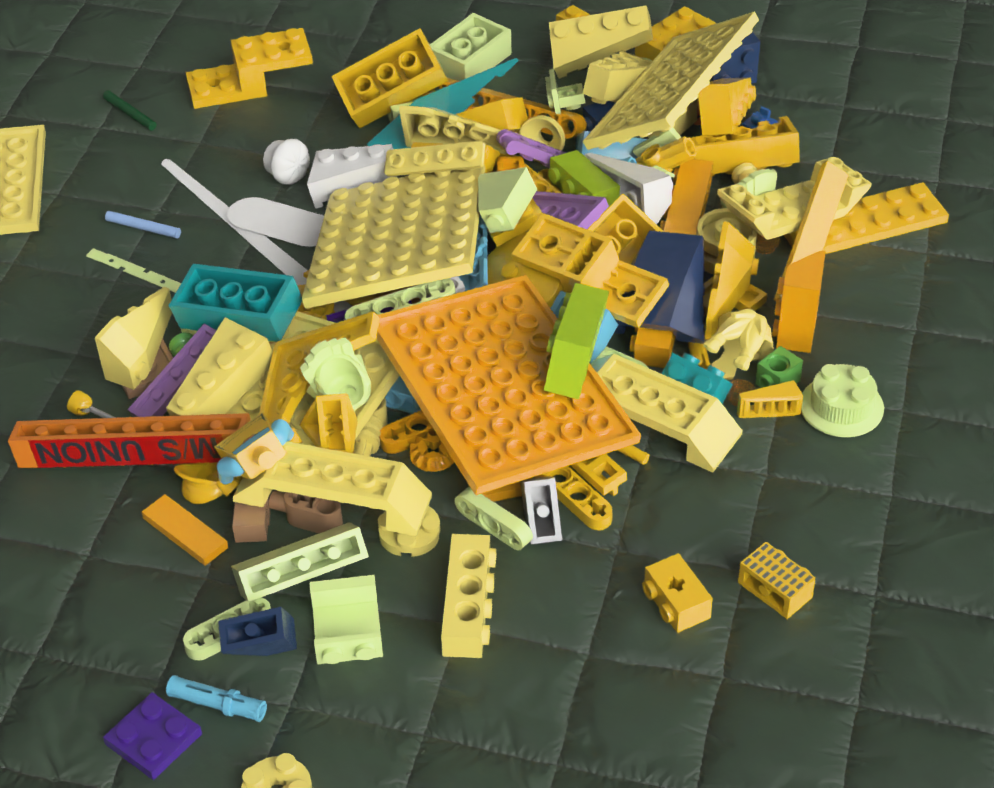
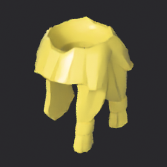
(744, 339)

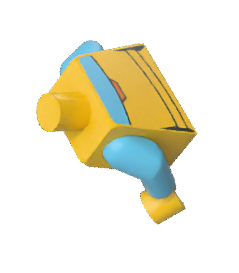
(252, 450)

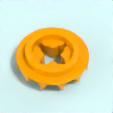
(430, 461)

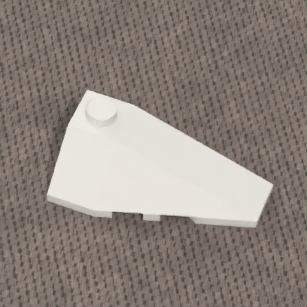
(642, 184)

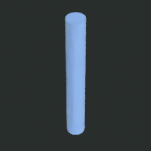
(143, 224)

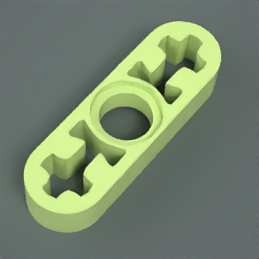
(494, 519)
(202, 631)

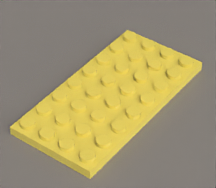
(671, 82)

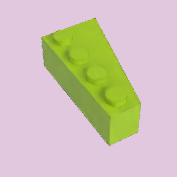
(574, 339)

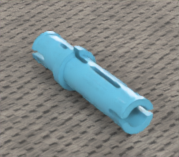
(229, 702)

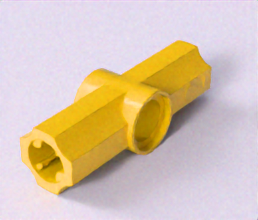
(669, 155)

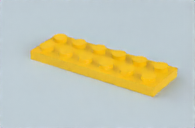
(883, 217)

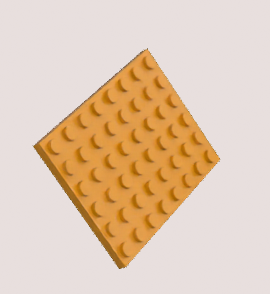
(481, 379)

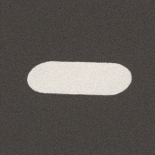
(276, 220)

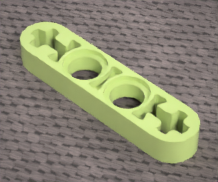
(401, 298)

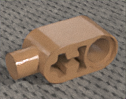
(307, 512)

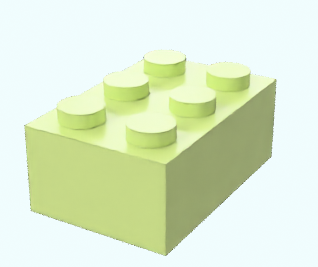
(472, 47)

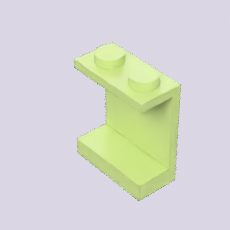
(346, 619)

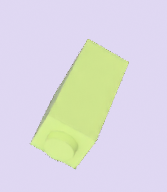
(504, 197)

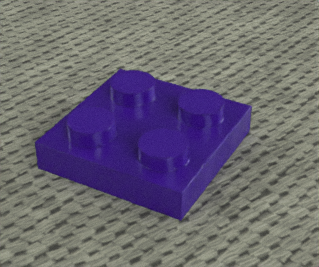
(152, 735)

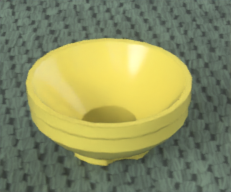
(533, 127)

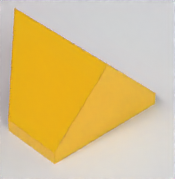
(331, 422)

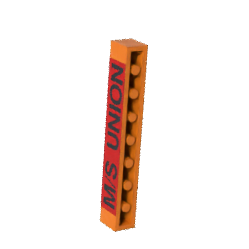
(122, 440)

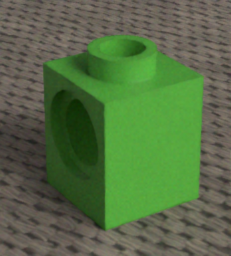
(778, 368)

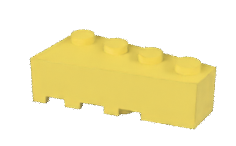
(597, 36)
(223, 371)

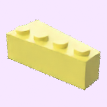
(613, 76)

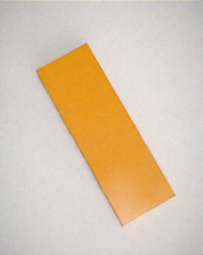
(185, 529)

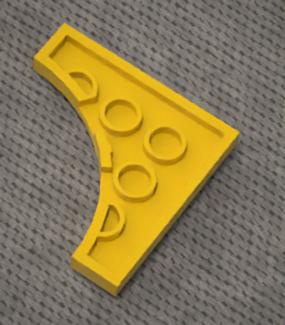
(285, 381)

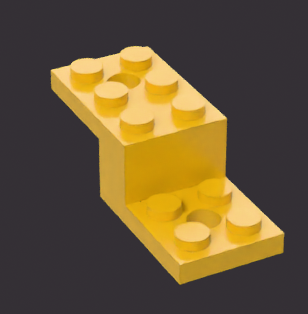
(251, 59)
(590, 261)

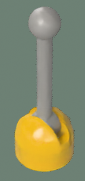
(81, 405)

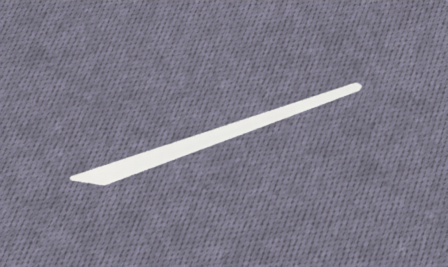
(259, 241)

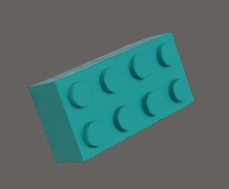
(247, 297)

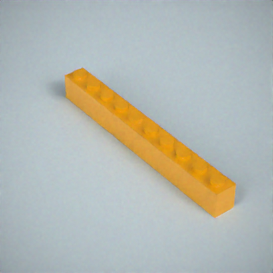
(682, 216)

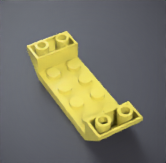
(783, 209)
(671, 409)
(344, 479)

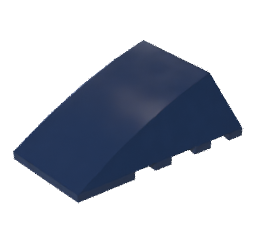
(682, 263)

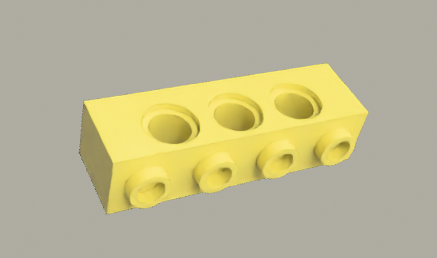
(466, 596)

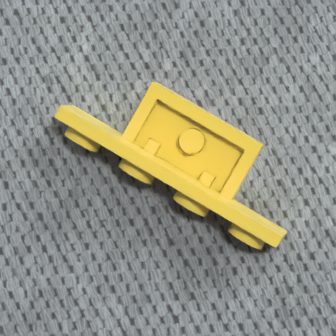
(435, 158)

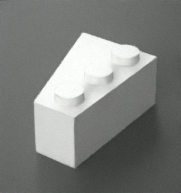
(346, 169)

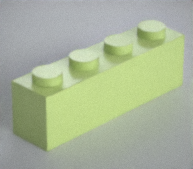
(299, 561)

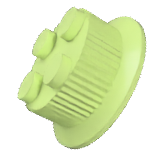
(842, 401)

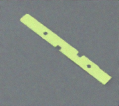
(134, 270)

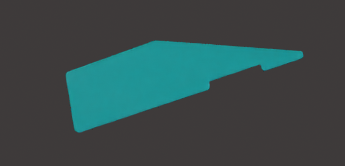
(452, 99)

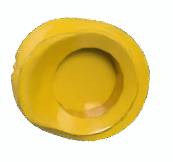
(200, 482)

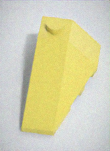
(132, 341)

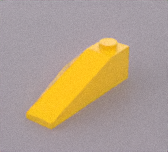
(731, 275)

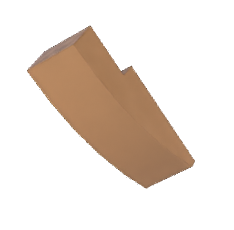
(251, 522)

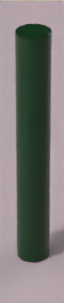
(129, 110)

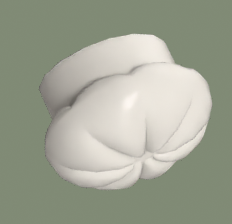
(287, 160)

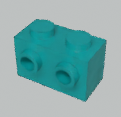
(686, 370)

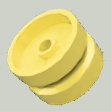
(710, 228)

